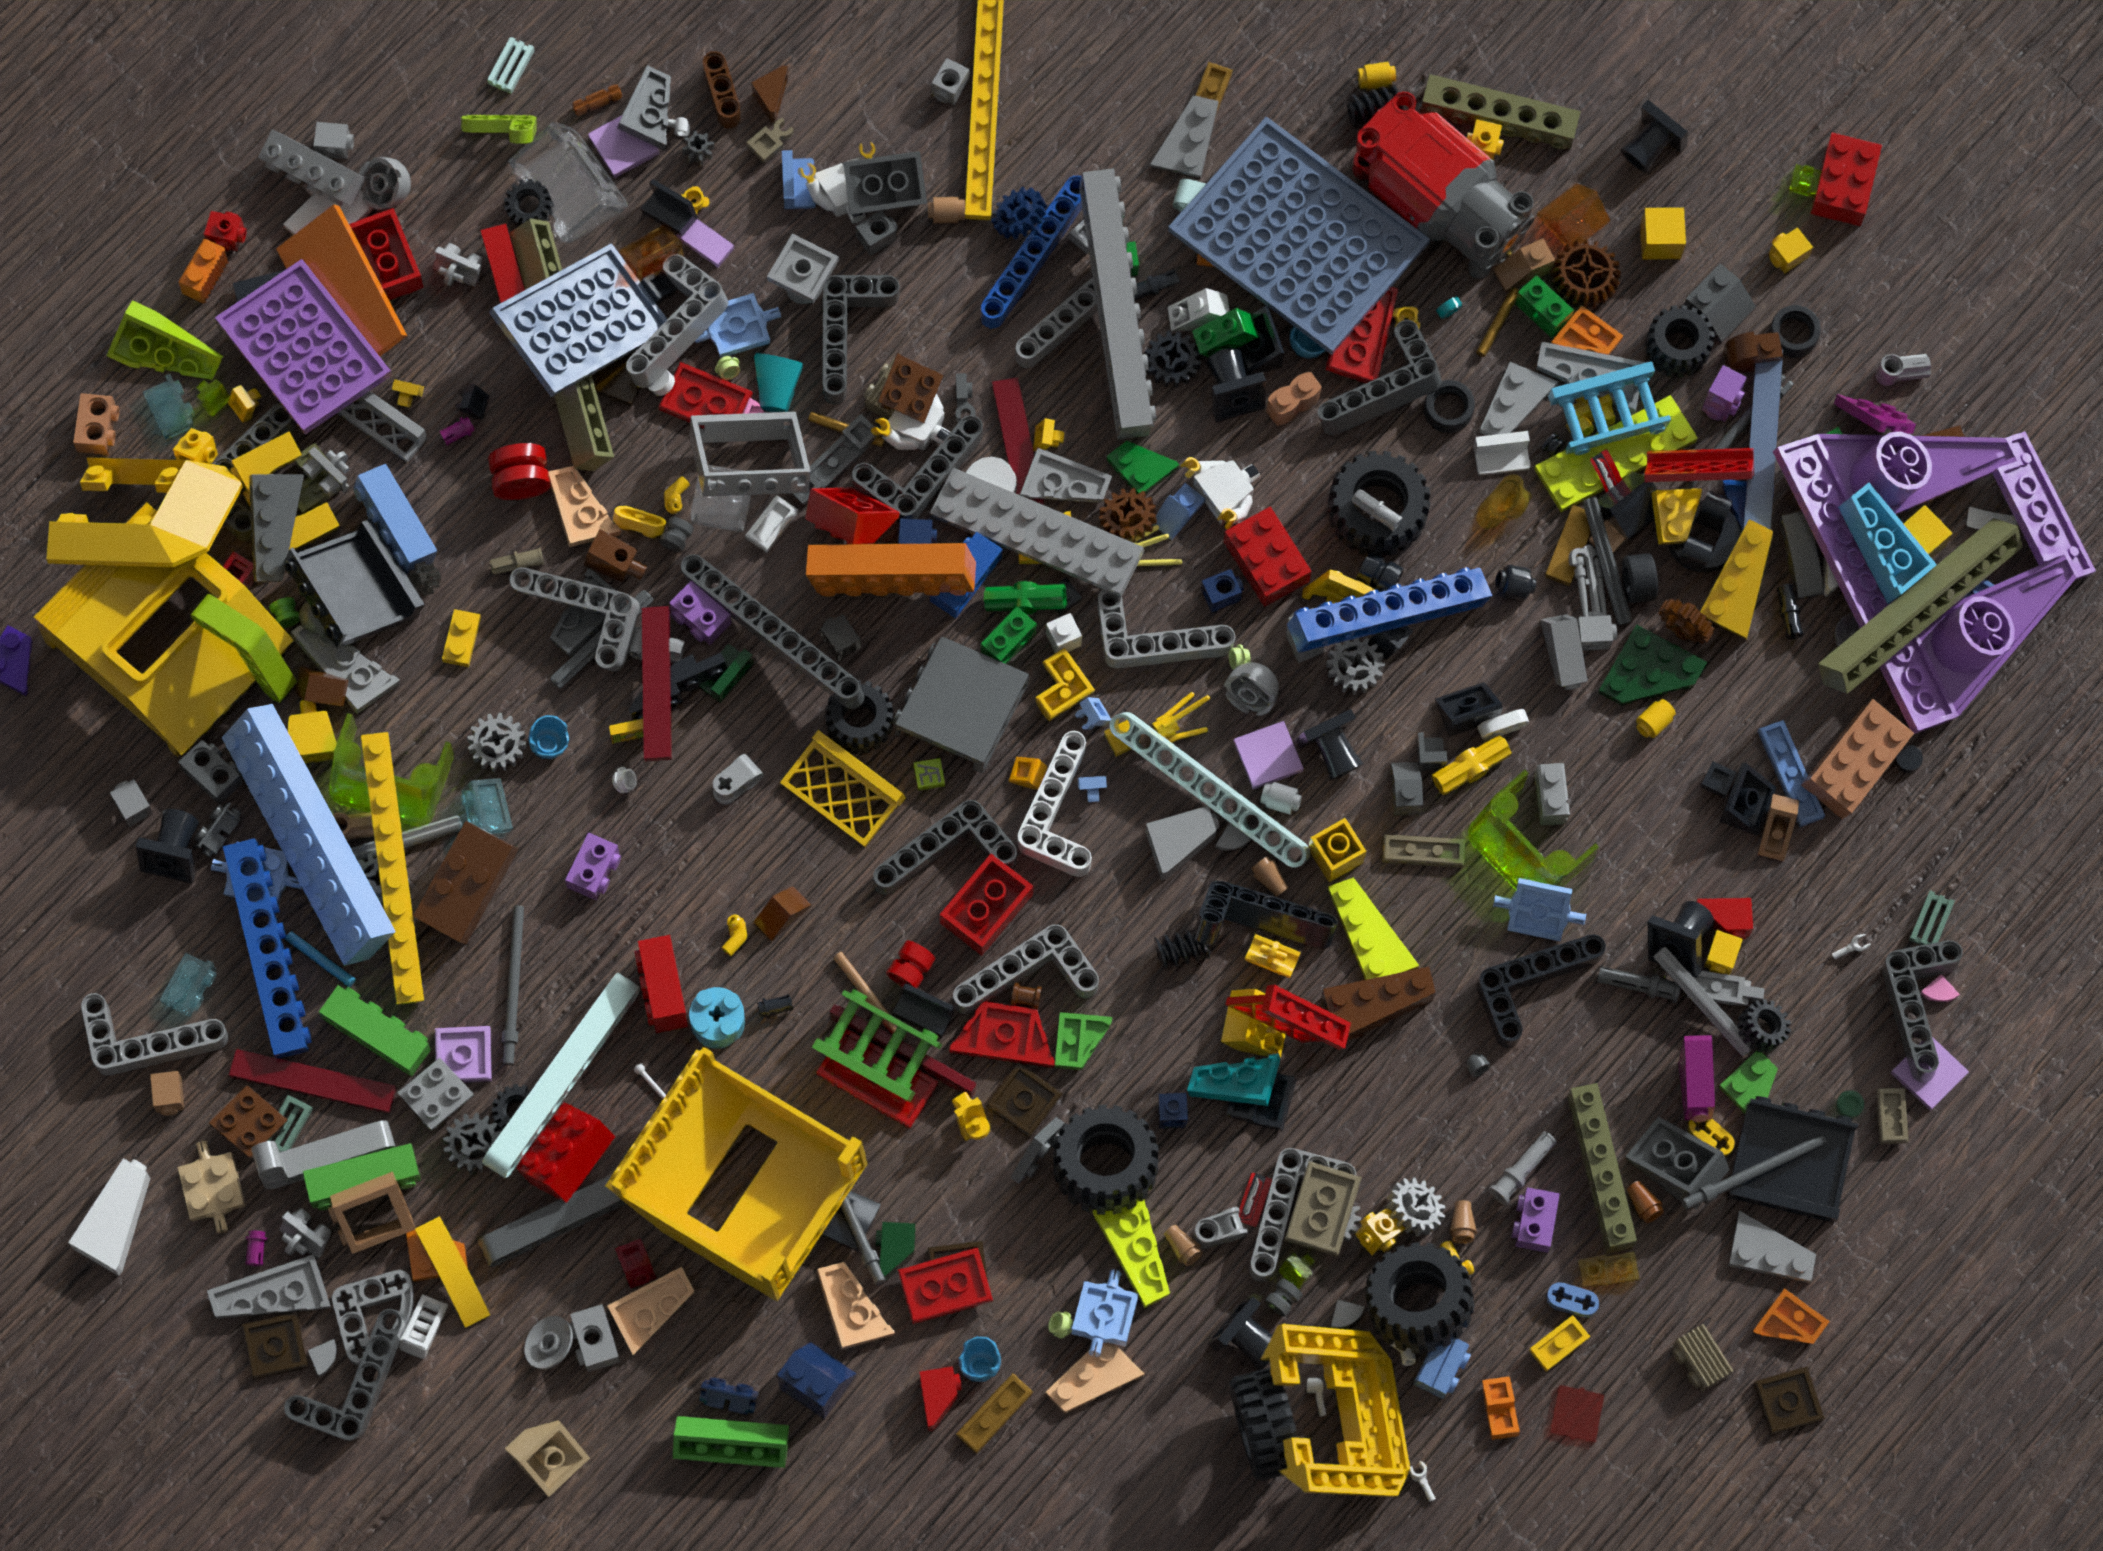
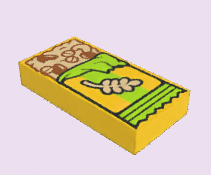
(626, 731)

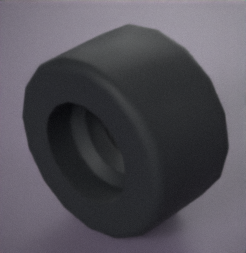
(1640, 578)

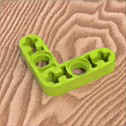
(520, 127)

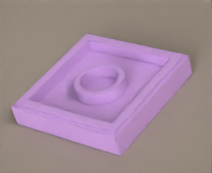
(619, 149)
(1268, 755)
(466, 1052)
(1947, 1076)

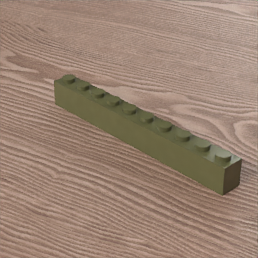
(578, 404)
(1920, 605)

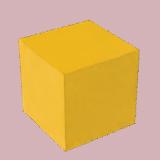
(1662, 233)
(1928, 531)
(1337, 850)

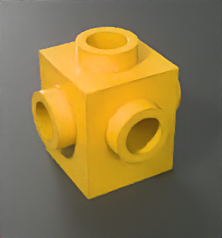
(1487, 138)
(196, 447)
(1379, 1231)

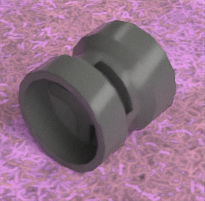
(676, 535)
(1283, 1297)

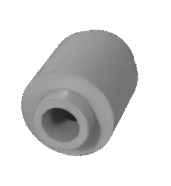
(1281, 798)

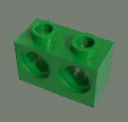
(1225, 332)
(1009, 636)

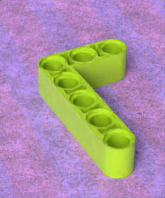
(251, 644)

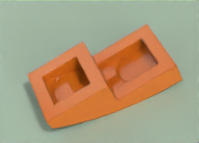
(1500, 1408)

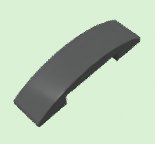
(839, 456)

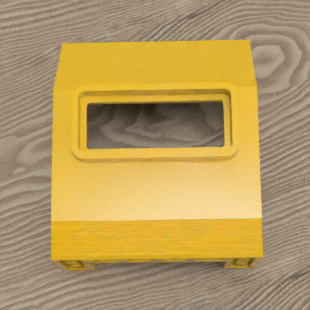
(192, 678)
(783, 1205)

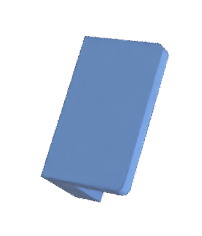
(794, 187)

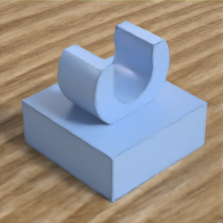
(1094, 711)
(1092, 785)

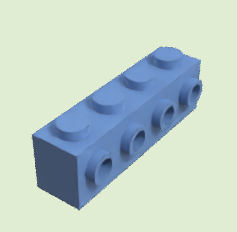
(394, 517)

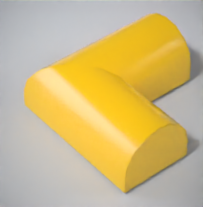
(1069, 688)

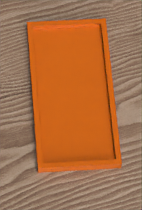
(342, 268)

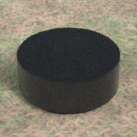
(1909, 759)

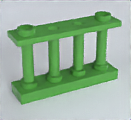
(878, 1071)

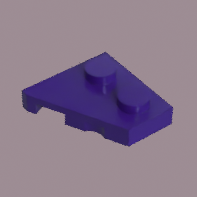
(15, 659)

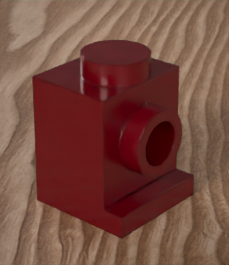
(241, 569)

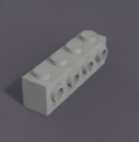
(311, 167)

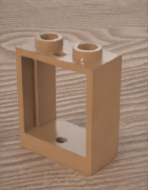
(365, 1192)

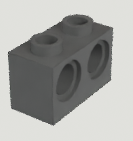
(206, 775)

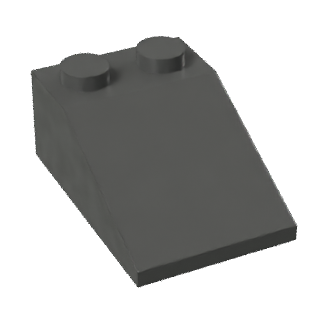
(884, 182)
(1677, 1160)

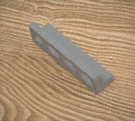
(388, 415)

